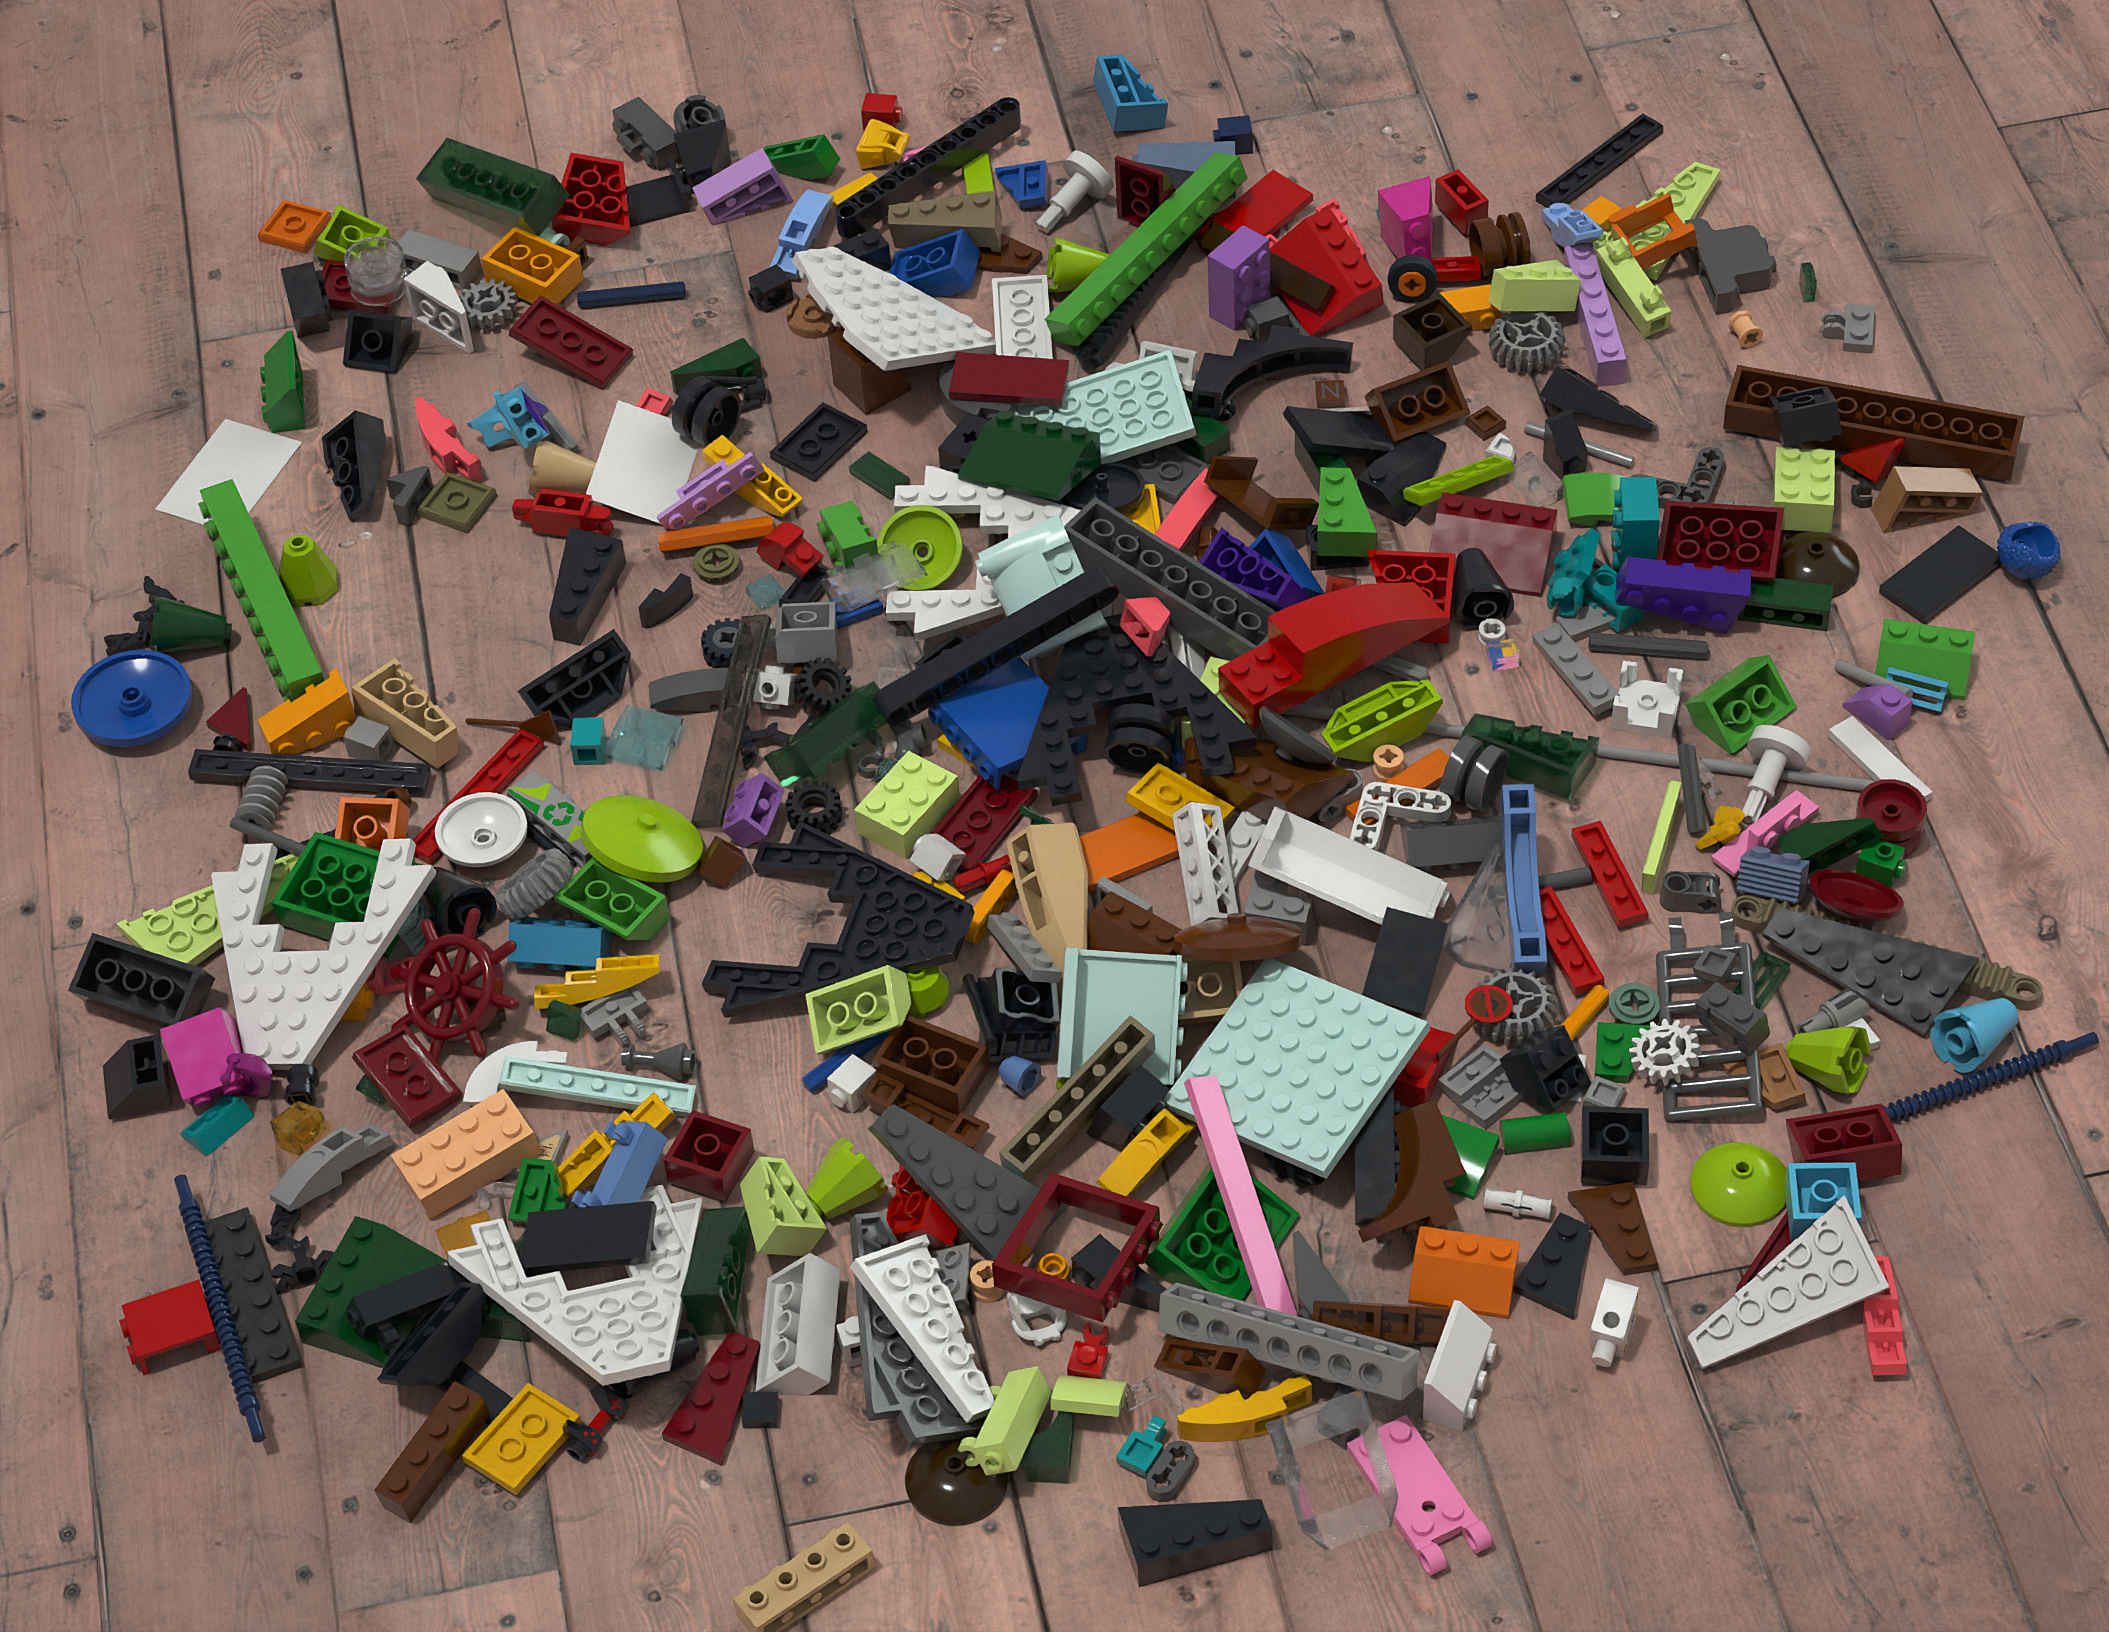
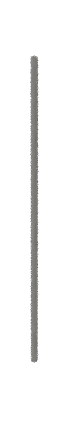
(1638, 755)

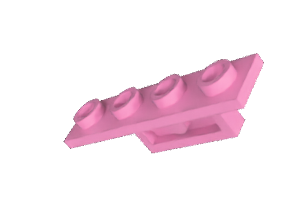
(1764, 832)

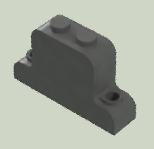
(1730, 262)

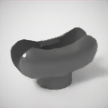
(910, 738)

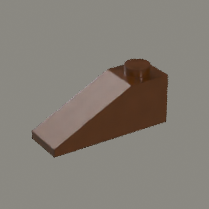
(1212, 1366)

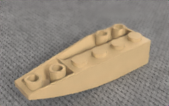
(1052, 887)

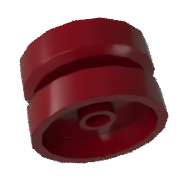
(1897, 811)

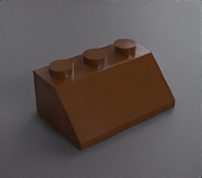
(1418, 402)
(1126, 927)

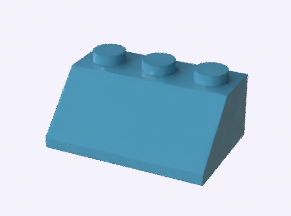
(558, 942)

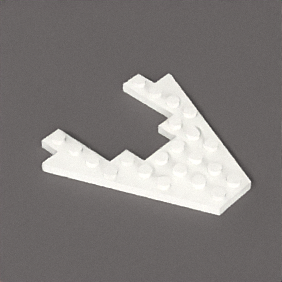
(999, 512)
(296, 998)
(607, 1328)

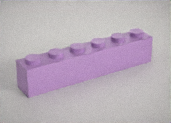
(1596, 317)

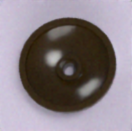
(1819, 559)
(951, 1494)

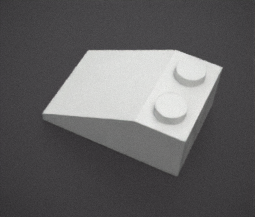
(437, 305)

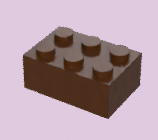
(933, 1063)

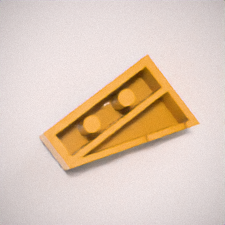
(309, 720)

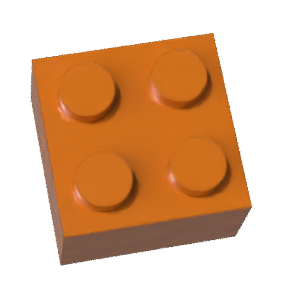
(371, 820)

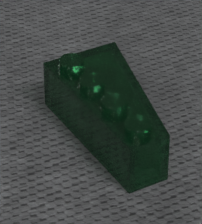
(1538, 757)

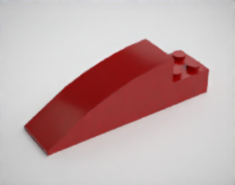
(1326, 643)

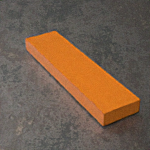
(715, 533)
(1422, 774)

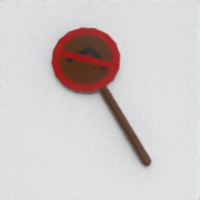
(1484, 1005)

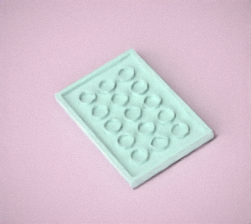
(1129, 405)

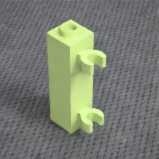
(1633, 288)
(1009, 1422)

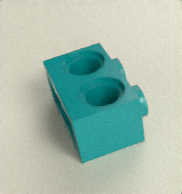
(1601, 588)

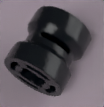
(299, 1085)

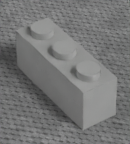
(459, 262)

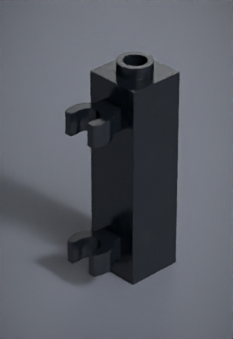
(400, 1301)

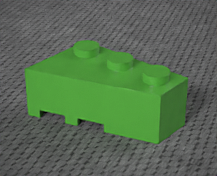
(1343, 516)
(845, 534)

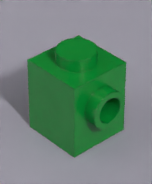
(1882, 862)

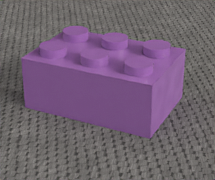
(1238, 276)

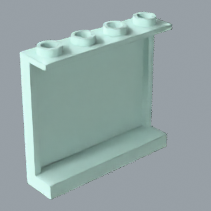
(1108, 988)

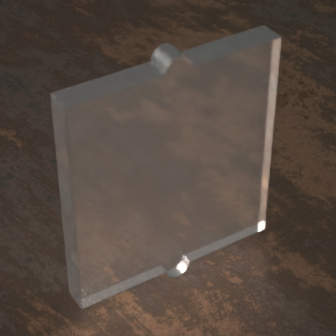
(1100, 224)

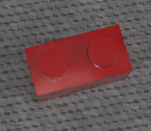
(1460, 199)

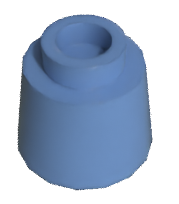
(1020, 1074)

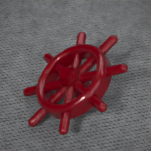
(455, 986)

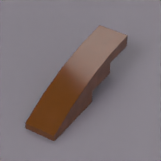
(1383, 1320)

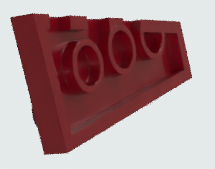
(710, 1408)

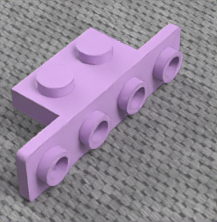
(708, 490)

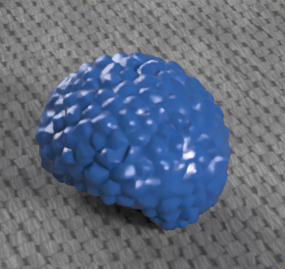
(2028, 550)

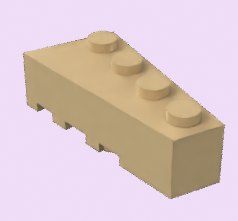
(414, 722)

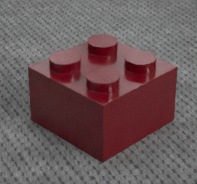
(709, 1155)

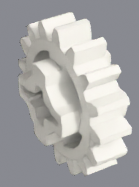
(1665, 1052)

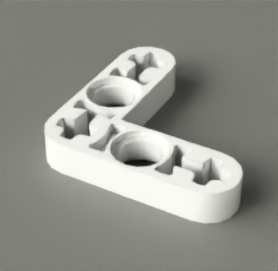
(1381, 808)

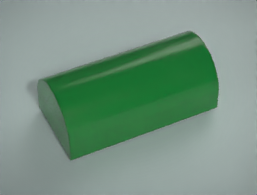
(1535, 1133)

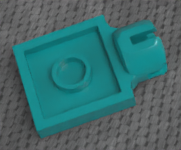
(1570, 572)

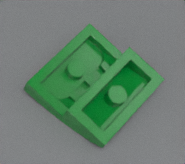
(1475, 1152)

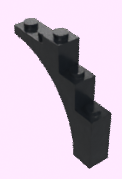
(1252, 361)

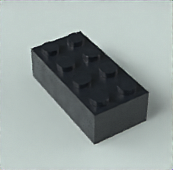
(140, 982)

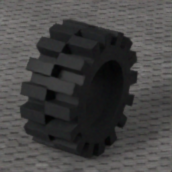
(826, 672)
(810, 796)

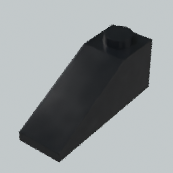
(1094, 1262)

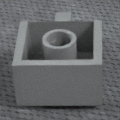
(804, 632)

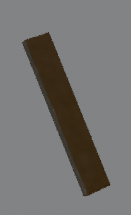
(1282, 272)

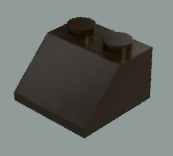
(1430, 331)

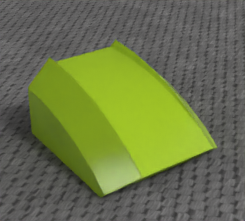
(343, 231)

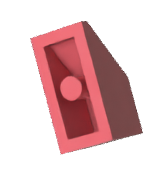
(1145, 622)

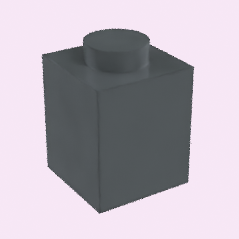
(1264, 315)

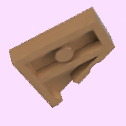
(1778, 1078)

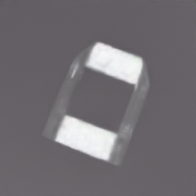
(1319, 1424)

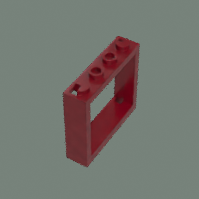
(1060, 1293)

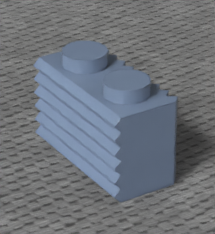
(1773, 875)

